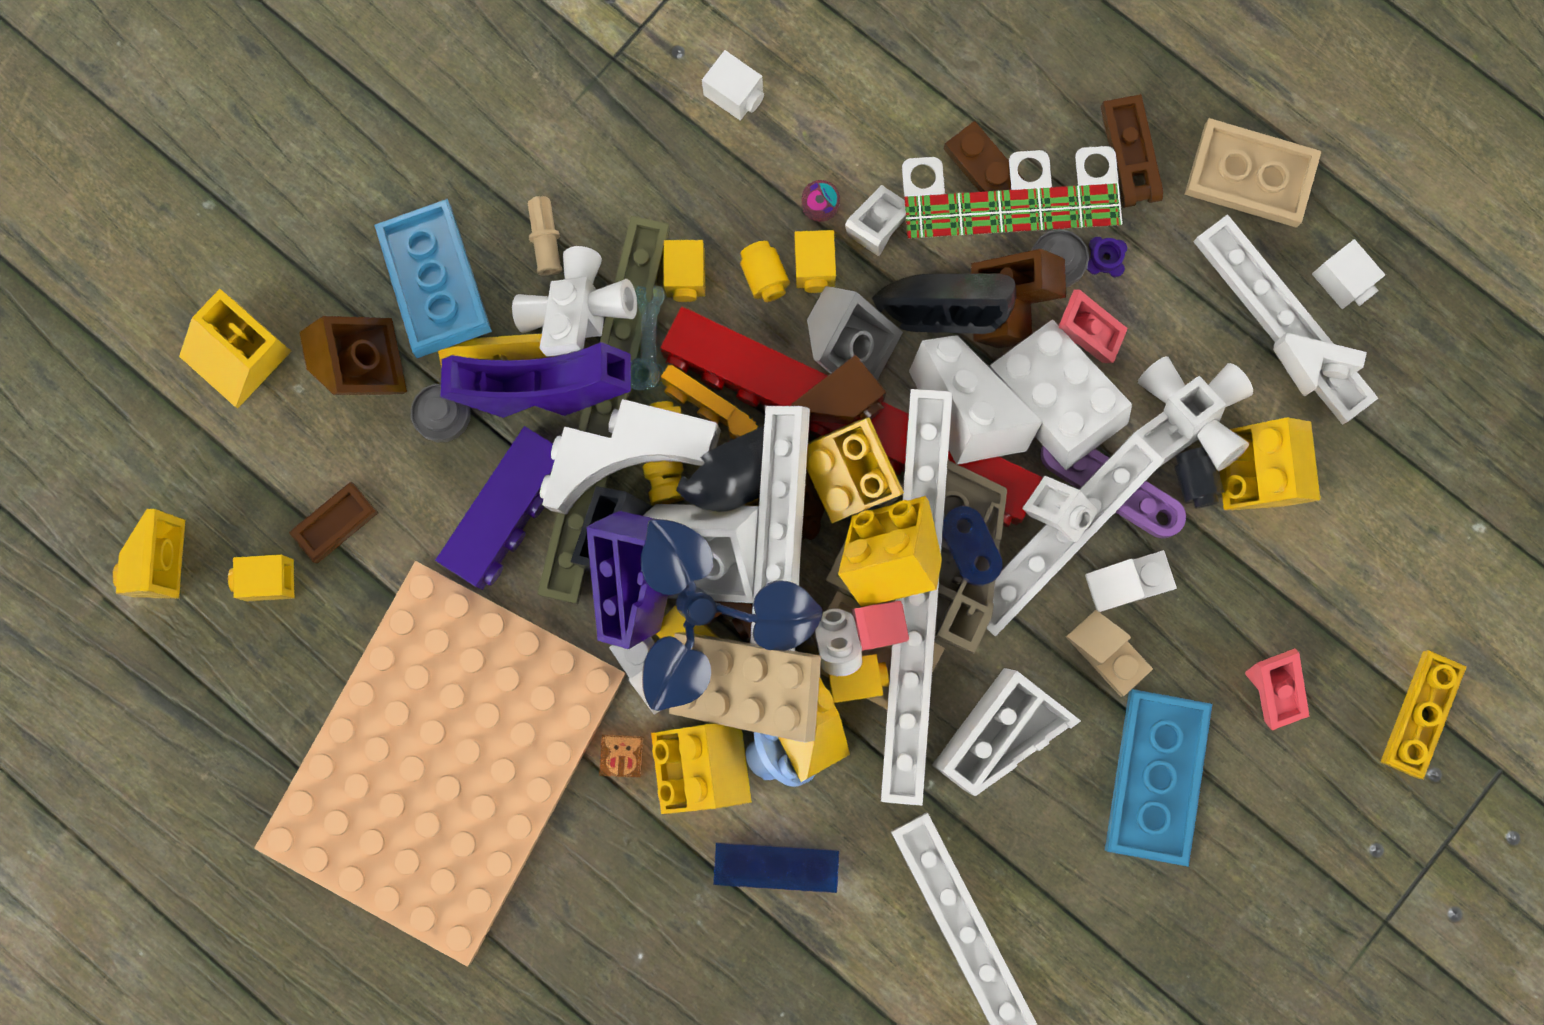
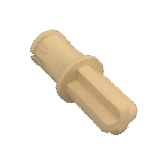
(544, 236)

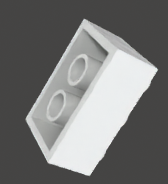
(1065, 391)

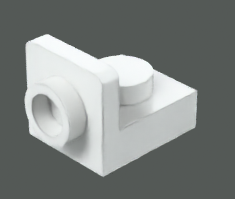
(1061, 508)

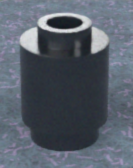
(1198, 478)

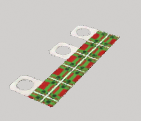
(1023, 208)

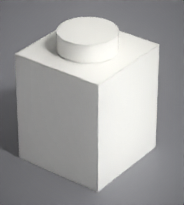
(733, 86)
(1349, 275)

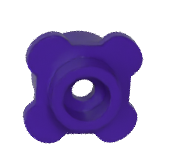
(1114, 248)

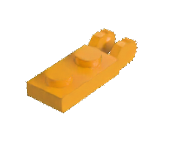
(712, 406)

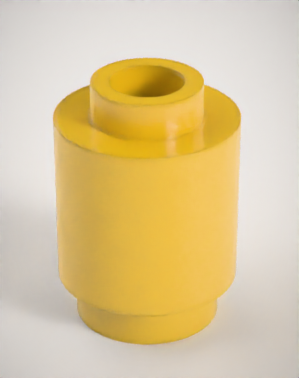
(764, 271)

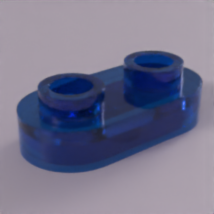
(969, 546)

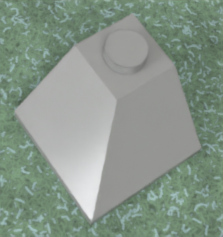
(850, 326)

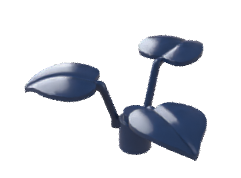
(670, 564)

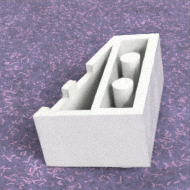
(985, 412)
(1001, 732)

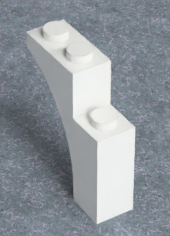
(638, 437)

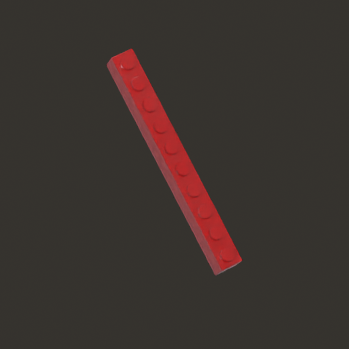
(778, 380)

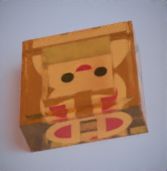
(621, 756)

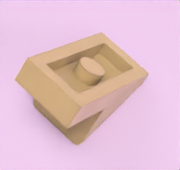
(1109, 652)

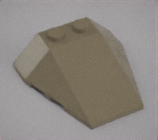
(961, 607)

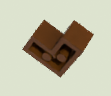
(1037, 279)

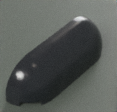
(949, 302)
(728, 475)

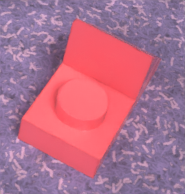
(1092, 327)
(881, 625)
(1280, 689)

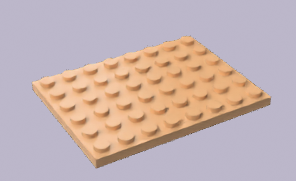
(441, 763)

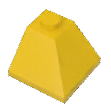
(151, 557)
(829, 742)

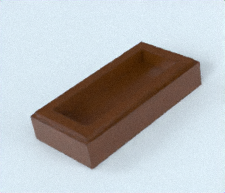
(333, 522)

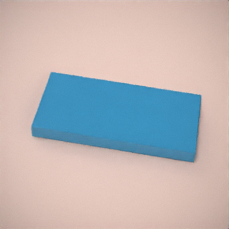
(432, 278)
(1158, 777)

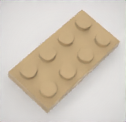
(757, 689)

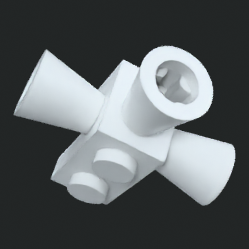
(574, 305)
(1194, 412)

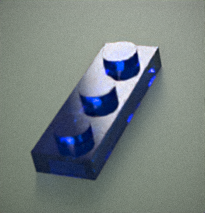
(776, 867)

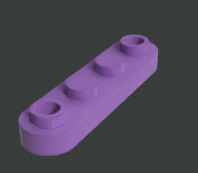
(1138, 508)

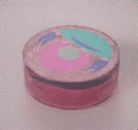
(820, 200)

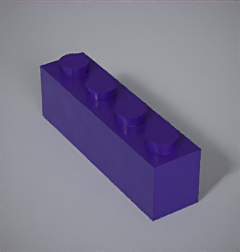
(500, 512)

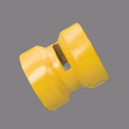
(664, 479)

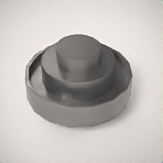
(1068, 246)
(438, 417)

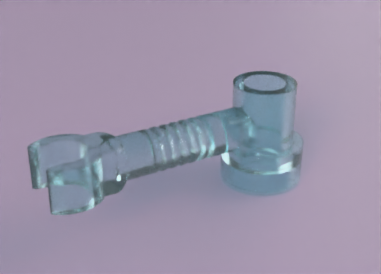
(648, 360)

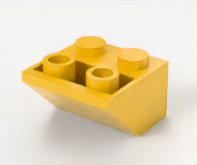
(231, 348)
(1275, 467)
(851, 470)
(891, 553)
(700, 768)

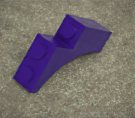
(551, 383)

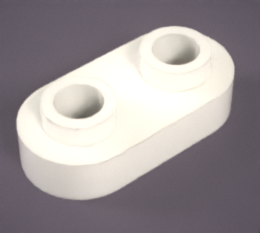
(838, 643)

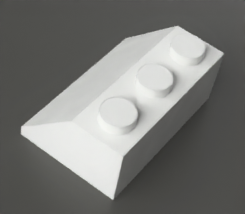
(732, 542)

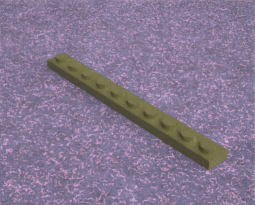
(641, 265)

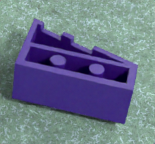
(623, 601)

